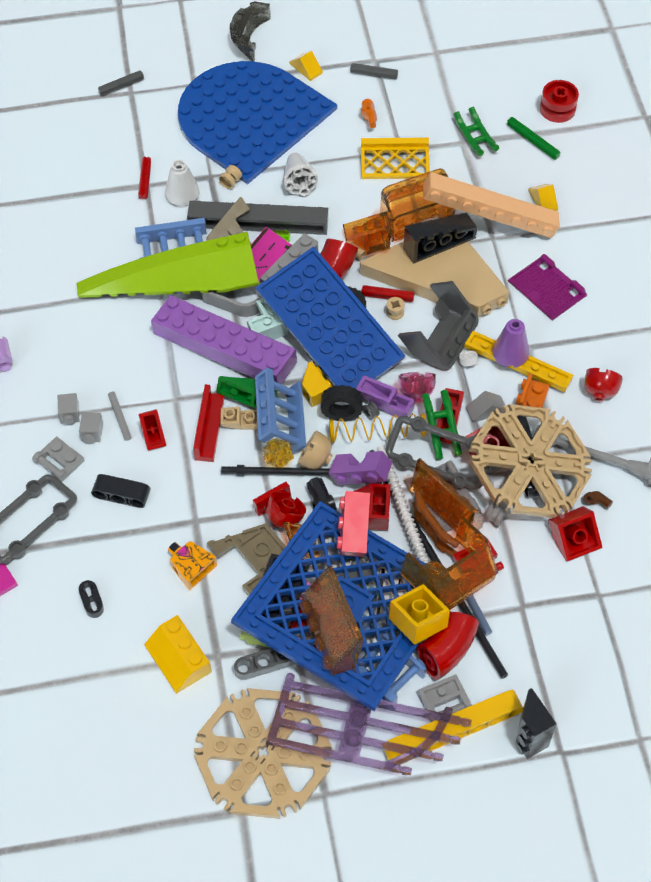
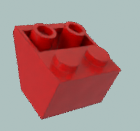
(378, 506)

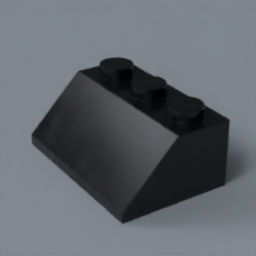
(535, 727)

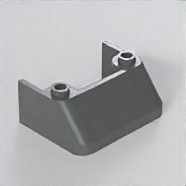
(451, 332)

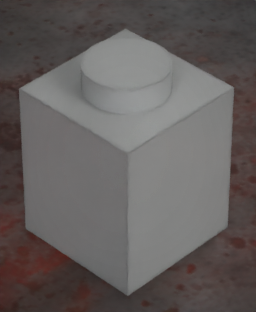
(68, 408)
(91, 427)

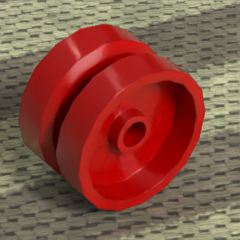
(559, 101)

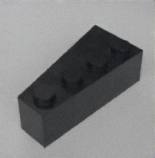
(437, 235)

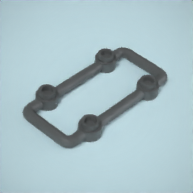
(406, 461)
(60, 512)

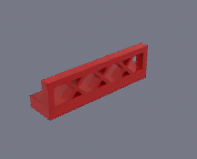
(208, 425)

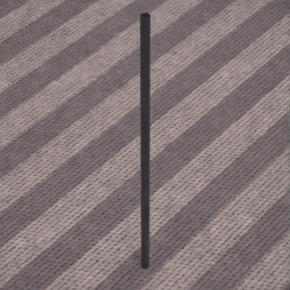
(462, 606)

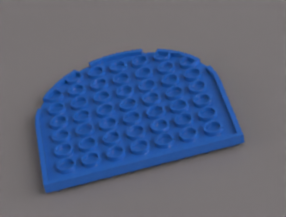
(249, 114)

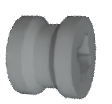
(495, 514)

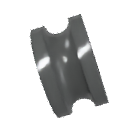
(371, 410)

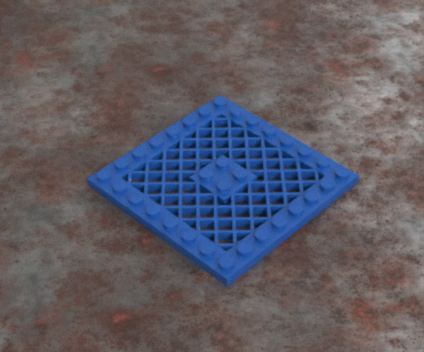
(359, 599)

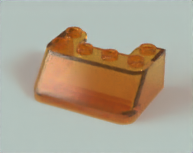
(407, 203)

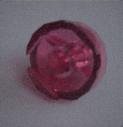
(415, 384)

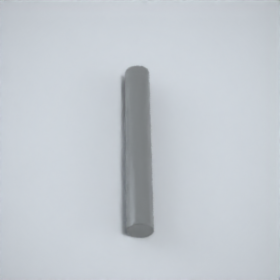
(119, 415)

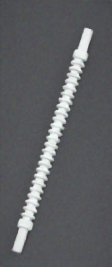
(404, 512)

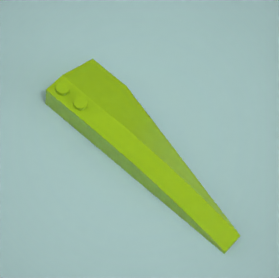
(203, 266)

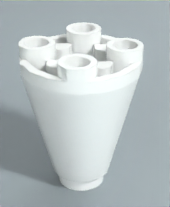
(299, 175)
(181, 185)

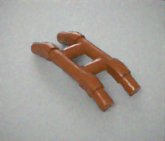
(432, 527)

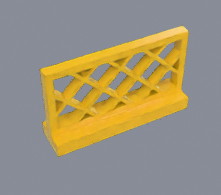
(394, 146)

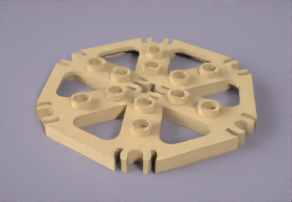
(523, 471)
(252, 767)

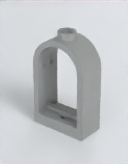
(232, 306)

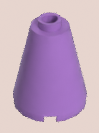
(512, 345)

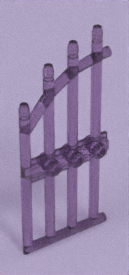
(355, 728)

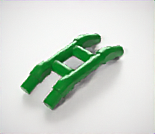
(477, 125)
(431, 416)

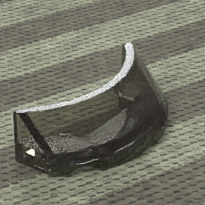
(244, 24)

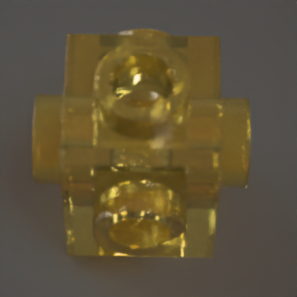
(282, 455)

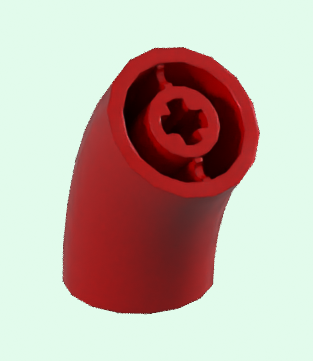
(339, 255)
(449, 646)

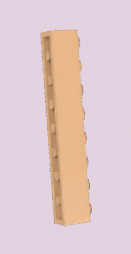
(490, 205)

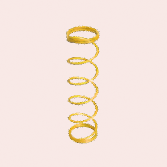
(333, 436)

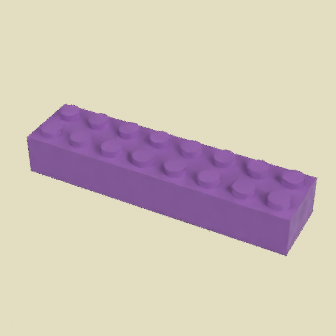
(222, 340)

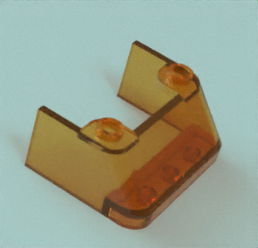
(461, 578)

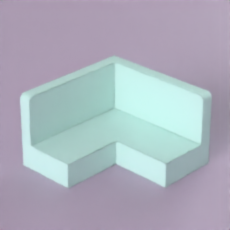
(268, 323)

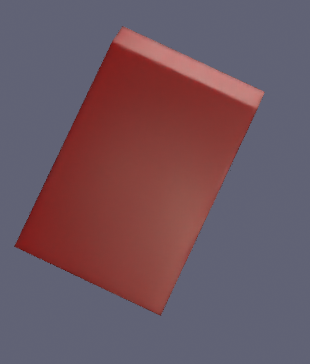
(152, 429)

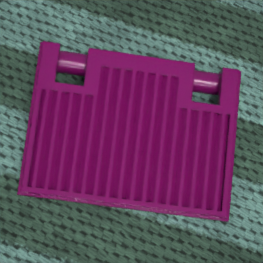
(548, 287)

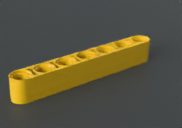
(482, 715)

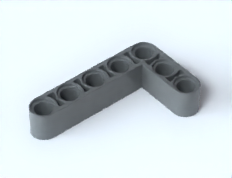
(271, 655)

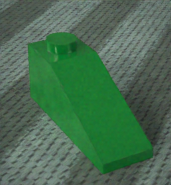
(239, 389)

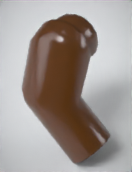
(597, 498)

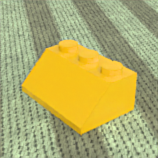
(177, 654)

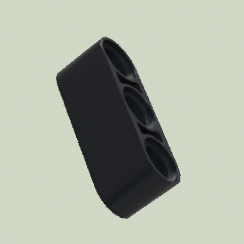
(120, 490)

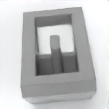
(483, 405)

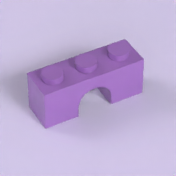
(349, 470)

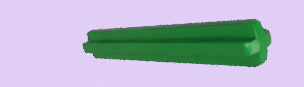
(533, 138)

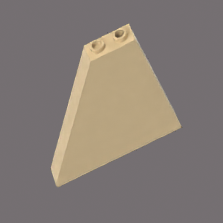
(457, 264)

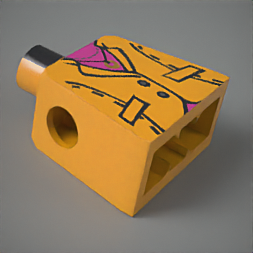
(191, 563)

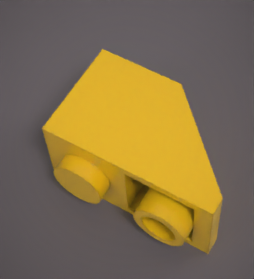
(314, 384)

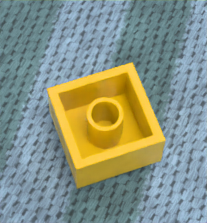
(419, 614)

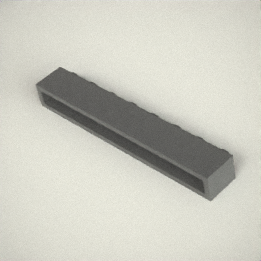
(275, 217)

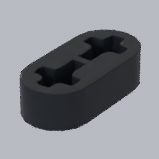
(94, 598)

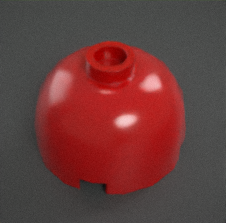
(602, 384)
(282, 509)

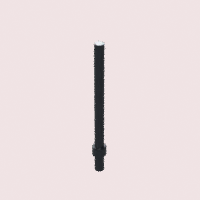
(241, 470)

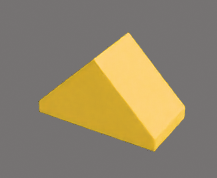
(307, 65)
(544, 196)

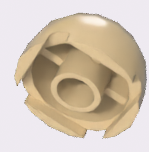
(316, 452)

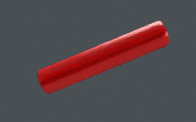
(144, 177)
(387, 293)

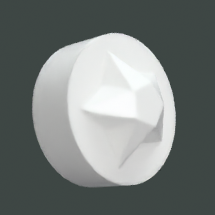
(468, 358)

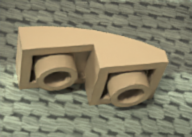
(235, 418)

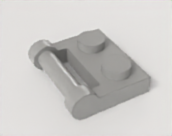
(62, 454)
(444, 692)

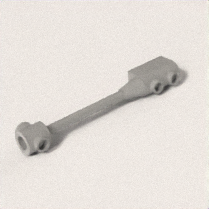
(639, 468)

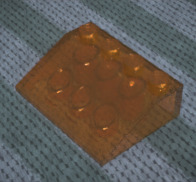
(443, 497)
(332, 623)

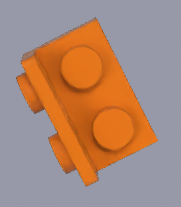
(533, 393)

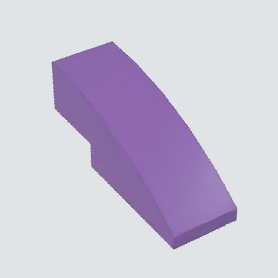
(386, 397)

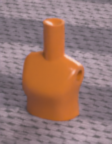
(368, 112)

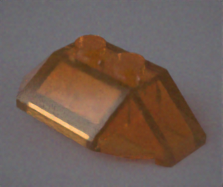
(371, 233)

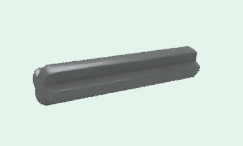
(374, 71)
(121, 83)

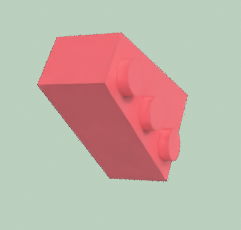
(353, 523)

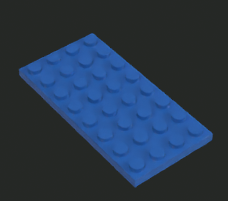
(329, 321)

